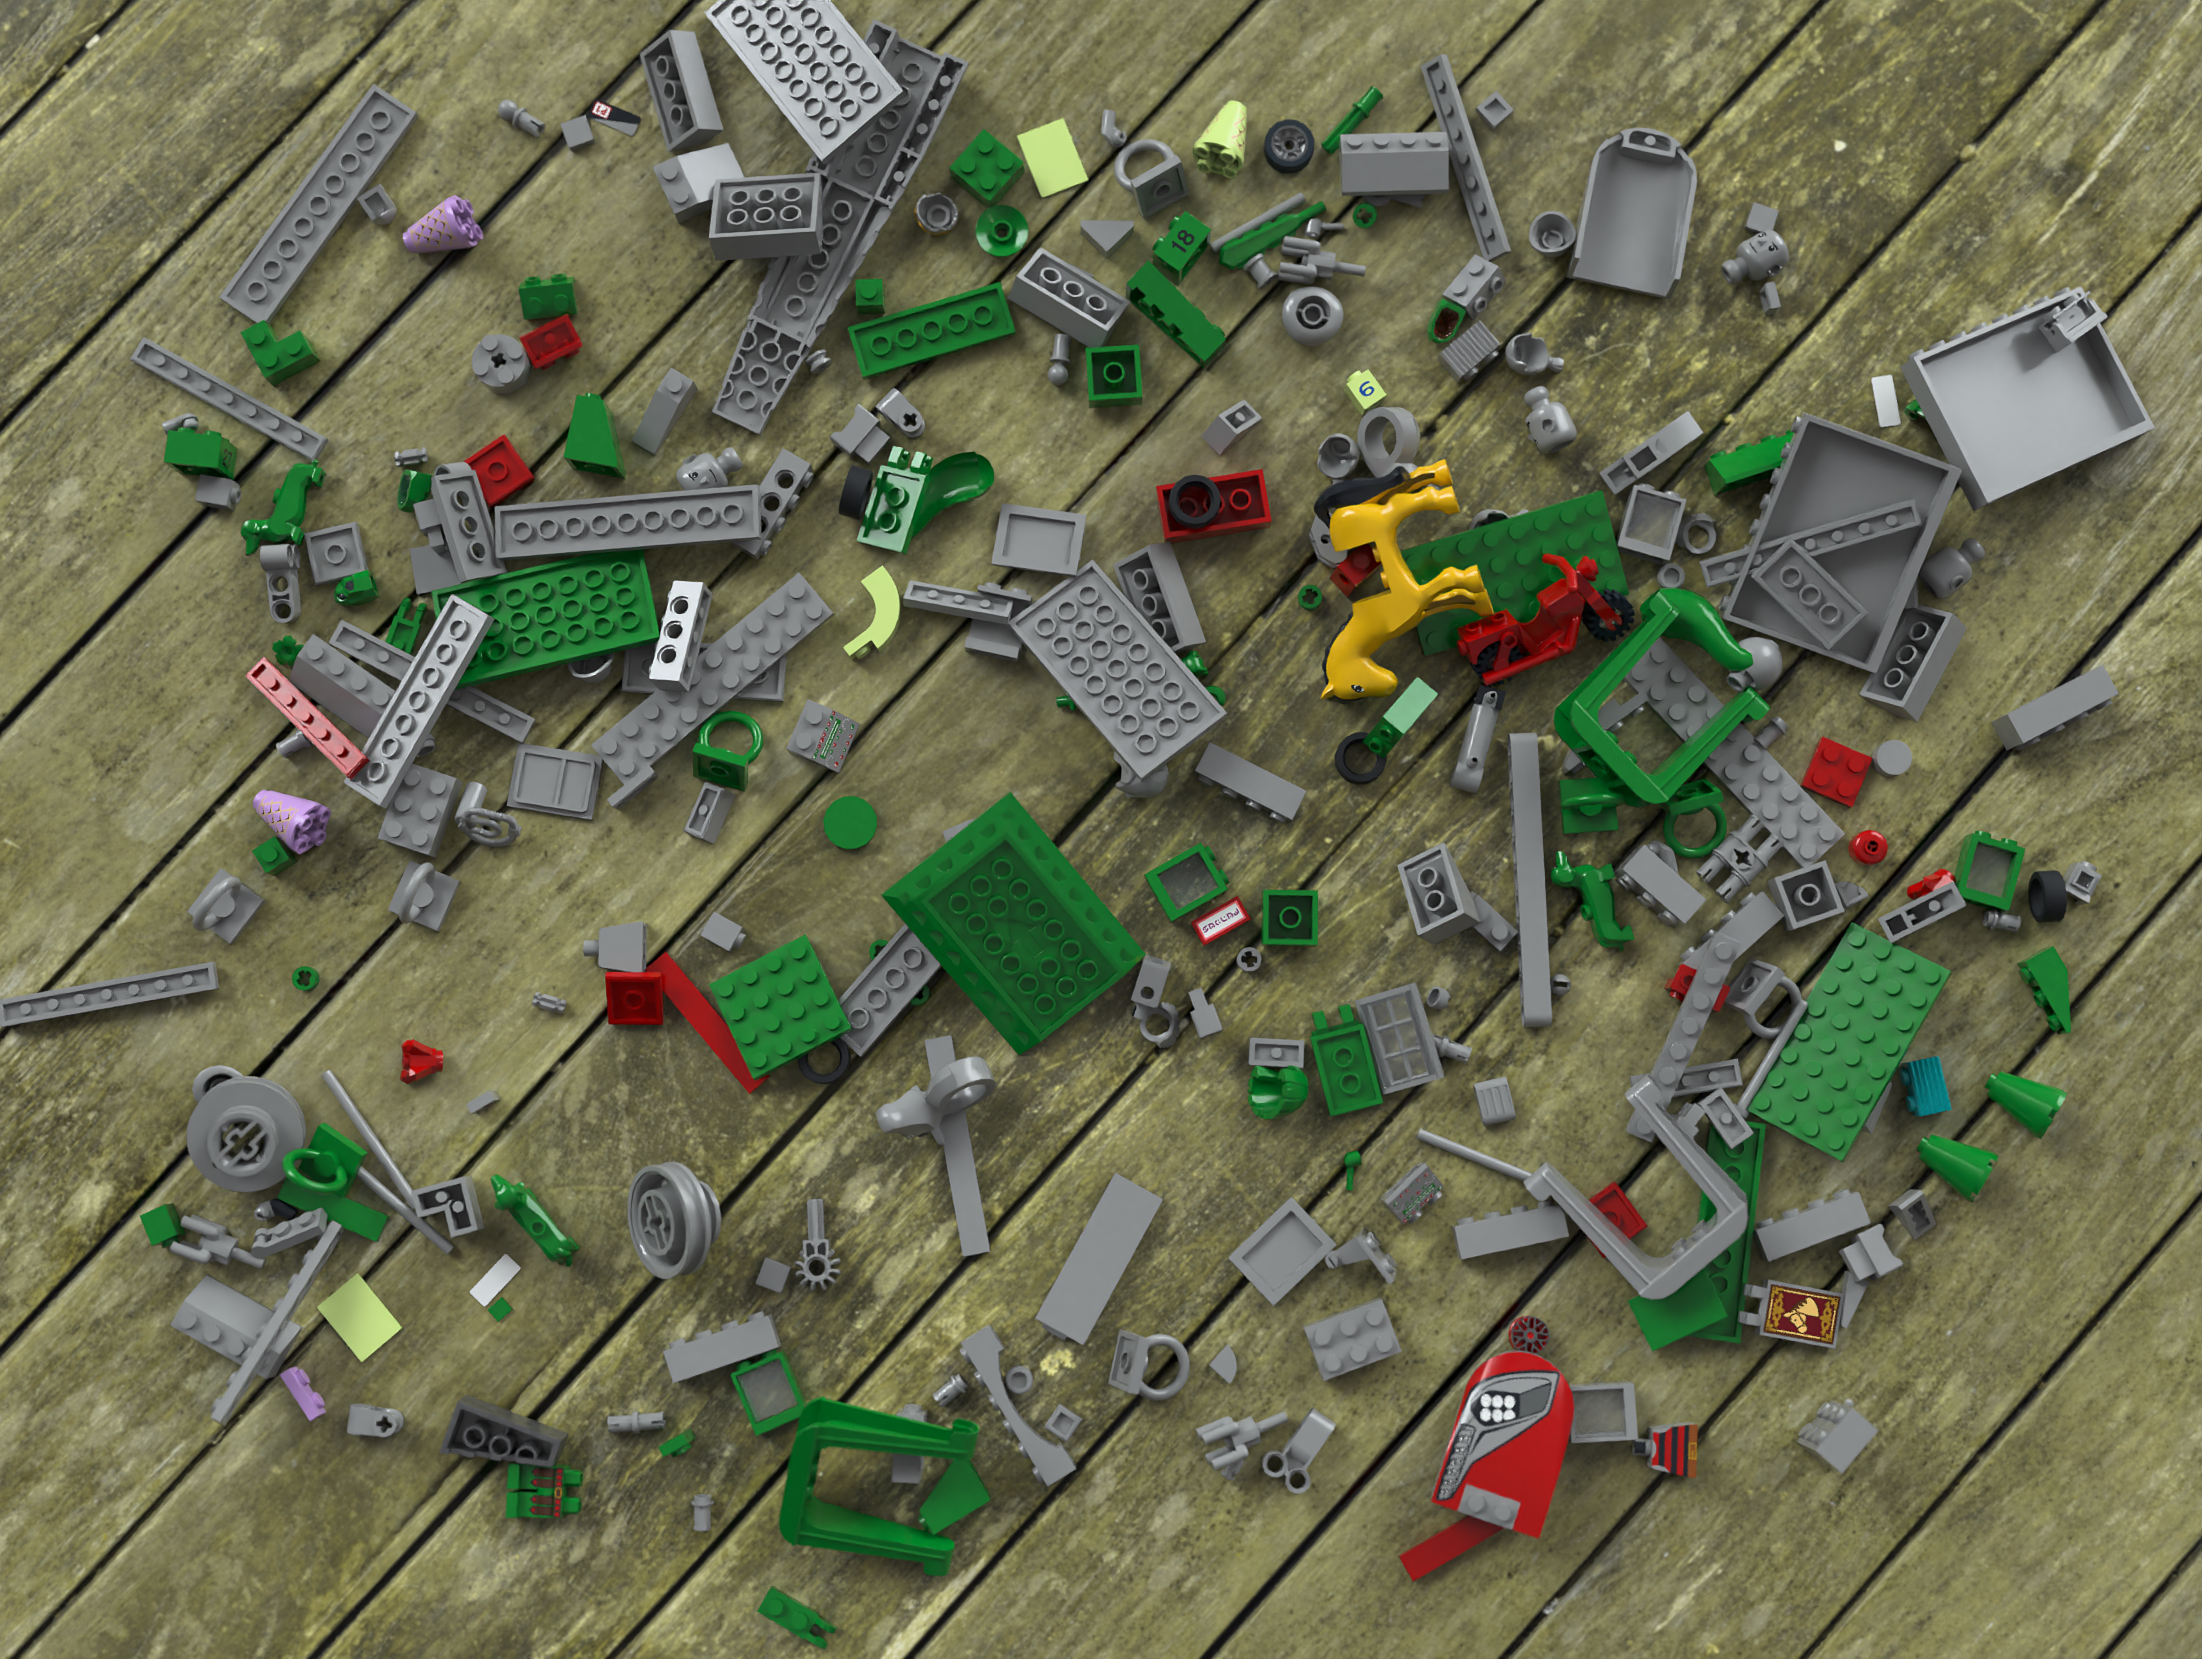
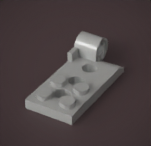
(460, 480)

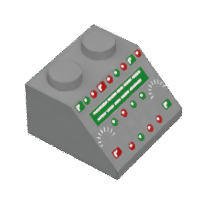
(822, 736)
(1412, 1193)

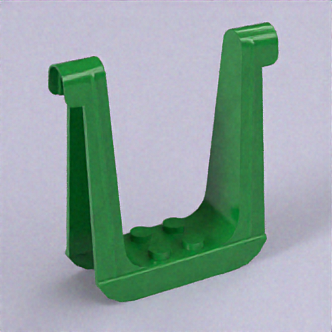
(1580, 729)
(826, 1526)

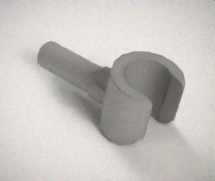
(1315, 225)

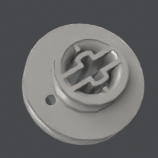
(245, 1103)
(672, 1220)

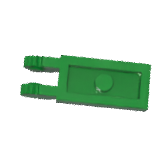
(403, 632)
(794, 1616)

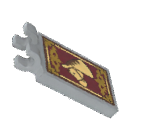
(1795, 1312)

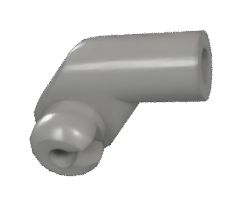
(1109, 131)
(186, 420)
(1665, 853)

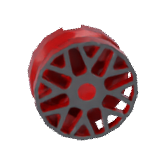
(1528, 1334)

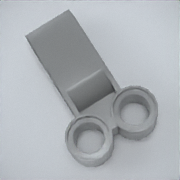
(280, 562)
(1301, 1449)

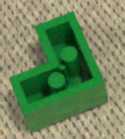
(278, 358)

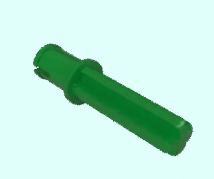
(1352, 119)

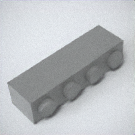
(1250, 783)
(1744, 925)
(1810, 1226)
(1509, 1230)
(721, 1348)

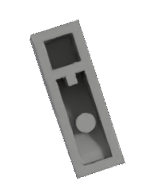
(664, 410)
(1922, 912)

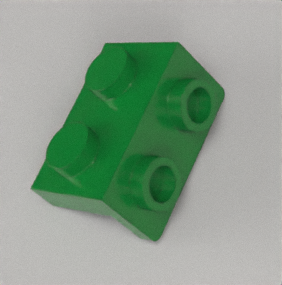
(548, 296)

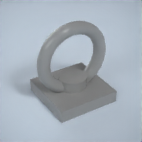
(1157, 186)
(424, 895)
(225, 906)
(1753, 987)
(1132, 1360)

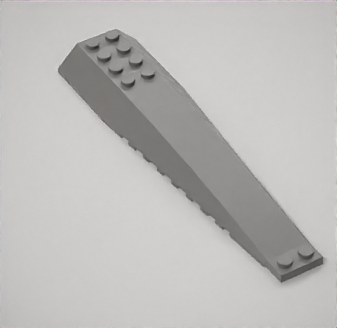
(857, 199)

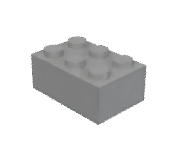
(420, 810)
(1658, 887)
(1351, 1338)
(1836, 1435)

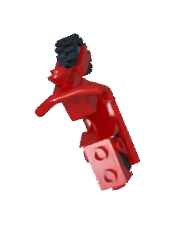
(1553, 632)

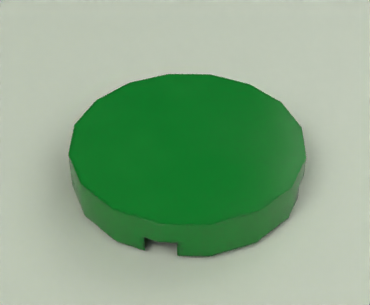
(850, 822)

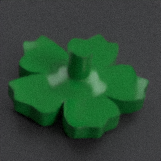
(286, 650)

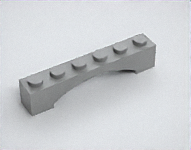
(1050, 1460)

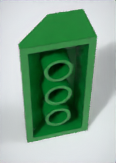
(1746, 464)

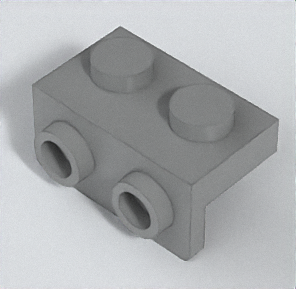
(1475, 286)

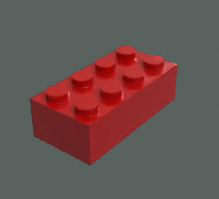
(1241, 508)

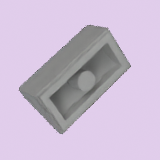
(709, 812)

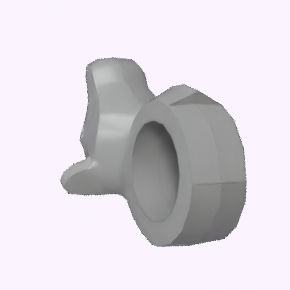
(1407, 441)
(948, 1092)

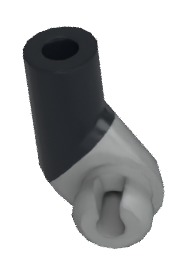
(273, 1208)

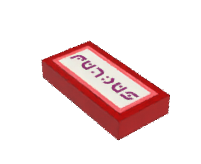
(1220, 920)

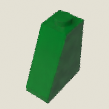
(953, 1497)

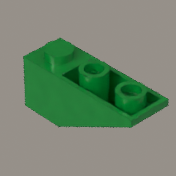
(2049, 982)

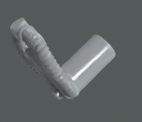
(468, 814)

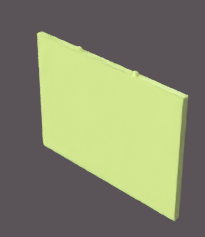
(1052, 158)
(359, 1317)

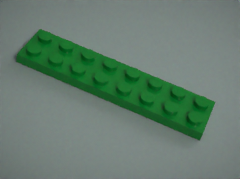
(1731, 1266)

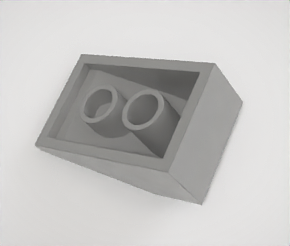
(691, 177)
(1437, 895)

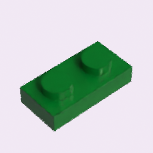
(677, 1444)

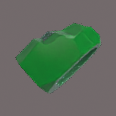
(413, 488)

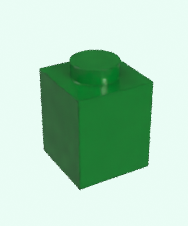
(870, 296)
(274, 856)
(162, 1225)

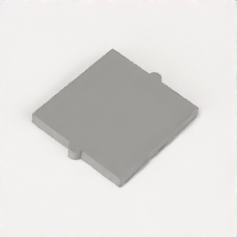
(432, 570)

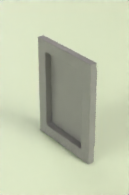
(1039, 540)
(555, 781)
(1282, 1251)

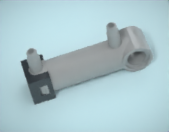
(1477, 739)

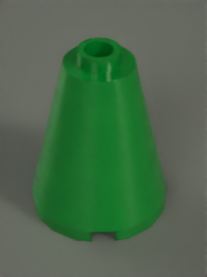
(2026, 1101)
(1957, 1163)

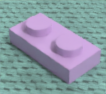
(309, 1401)

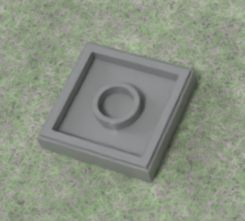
(335, 553)

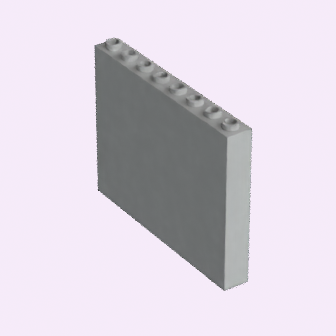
(2017, 407)
(1831, 477)

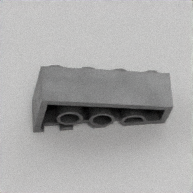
(501, 1435)

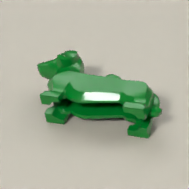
(289, 509)
(1597, 899)
(533, 1219)

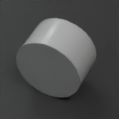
(1891, 758)

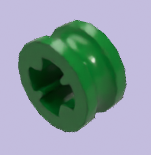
(1360, 221)
(1302, 594)
(297, 977)

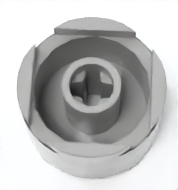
(495, 350)

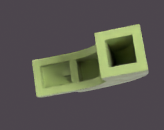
(887, 616)

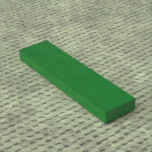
(343, 1210)

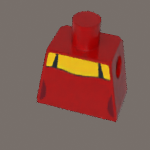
(1356, 568)

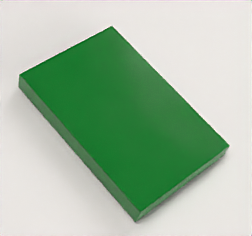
(1680, 1313)

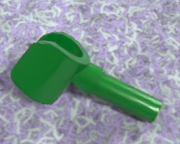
(1351, 1160)

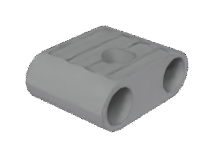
(1494, 1101)

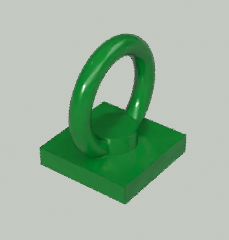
(720, 764)
(1690, 800)
(1588, 806)
(328, 1160)

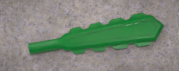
(1239, 251)

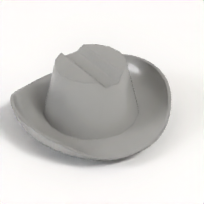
(1312, 315)

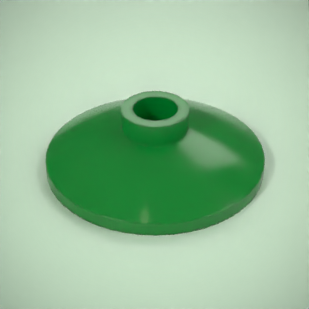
(997, 219)

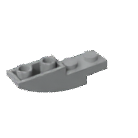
(1651, 452)
(1609, 719)

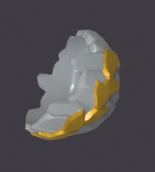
(936, 213)

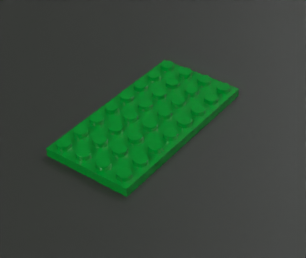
(1512, 562)
(558, 613)
(1849, 1041)

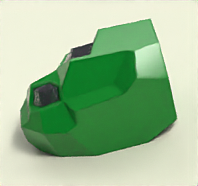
(357, 589)

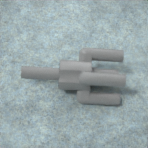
(1313, 264)
(213, 1245)
(1237, 1437)

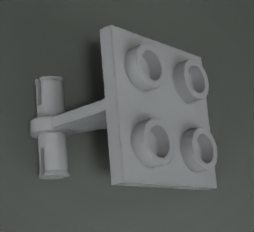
(1360, 1248)

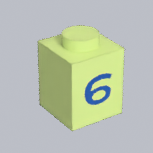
(1364, 391)

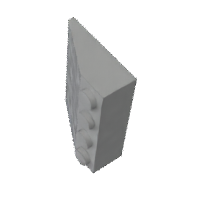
(766, 216)

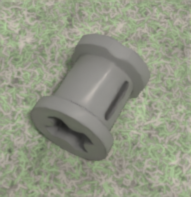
(1260, 271)

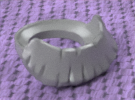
(1702, 520)
(1167, 1038)

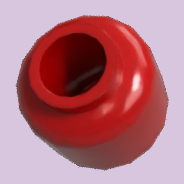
(1866, 856)

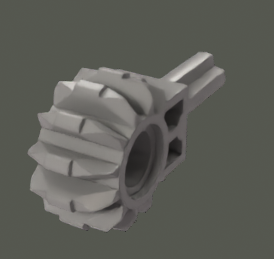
(817, 1248)

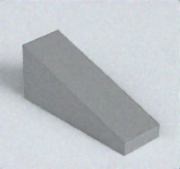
(1852, 1293)

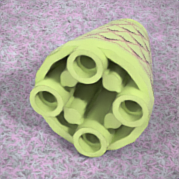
(1223, 142)

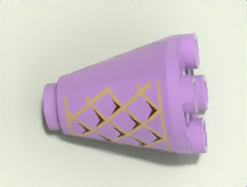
(444, 228)
(294, 819)

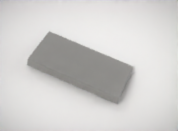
(1809, 594)

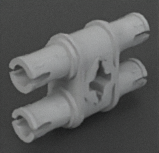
(1726, 856)

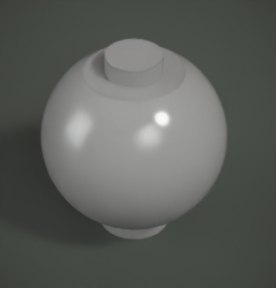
(1765, 668)

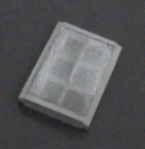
(1399, 1038)

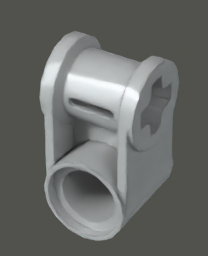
(899, 411)
(369, 1420)

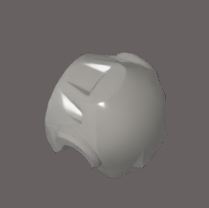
(1134, 787)

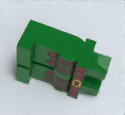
(551, 1495)

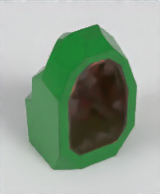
(1444, 321)

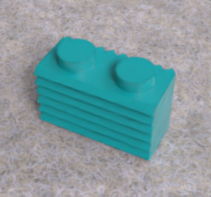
(1925, 1086)

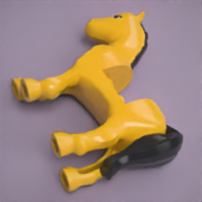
(1372, 512)

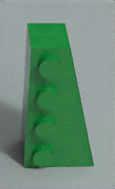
(1174, 314)

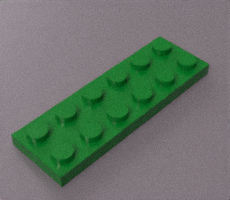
(931, 330)

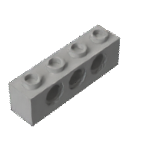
(785, 466)
(678, 674)

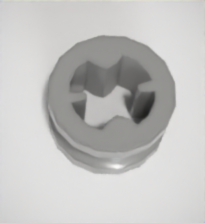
(818, 361)
(1254, 953)

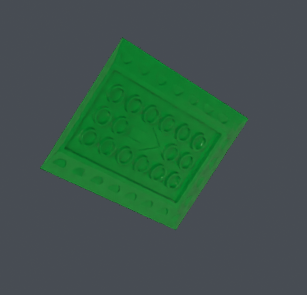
(1014, 924)

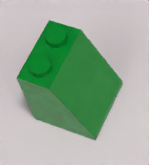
(593, 439)

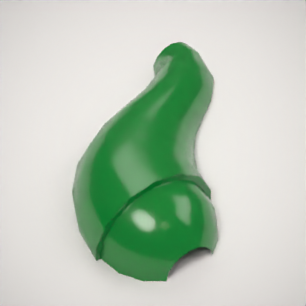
(954, 482)
(1704, 627)

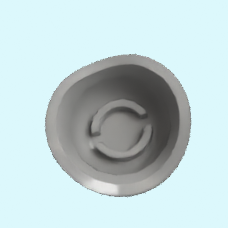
(1552, 234)
(592, 669)

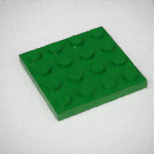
(780, 1007)

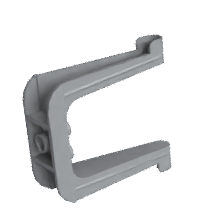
(1650, 1275)

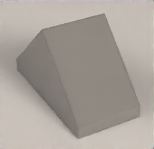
(1107, 235)
(1913, 1212)

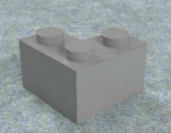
(454, 1198)

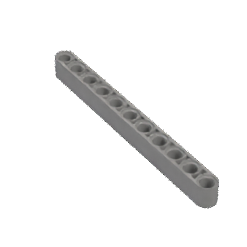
(1529, 880)

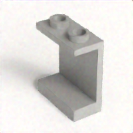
(995, 638)

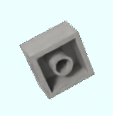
(1805, 895)

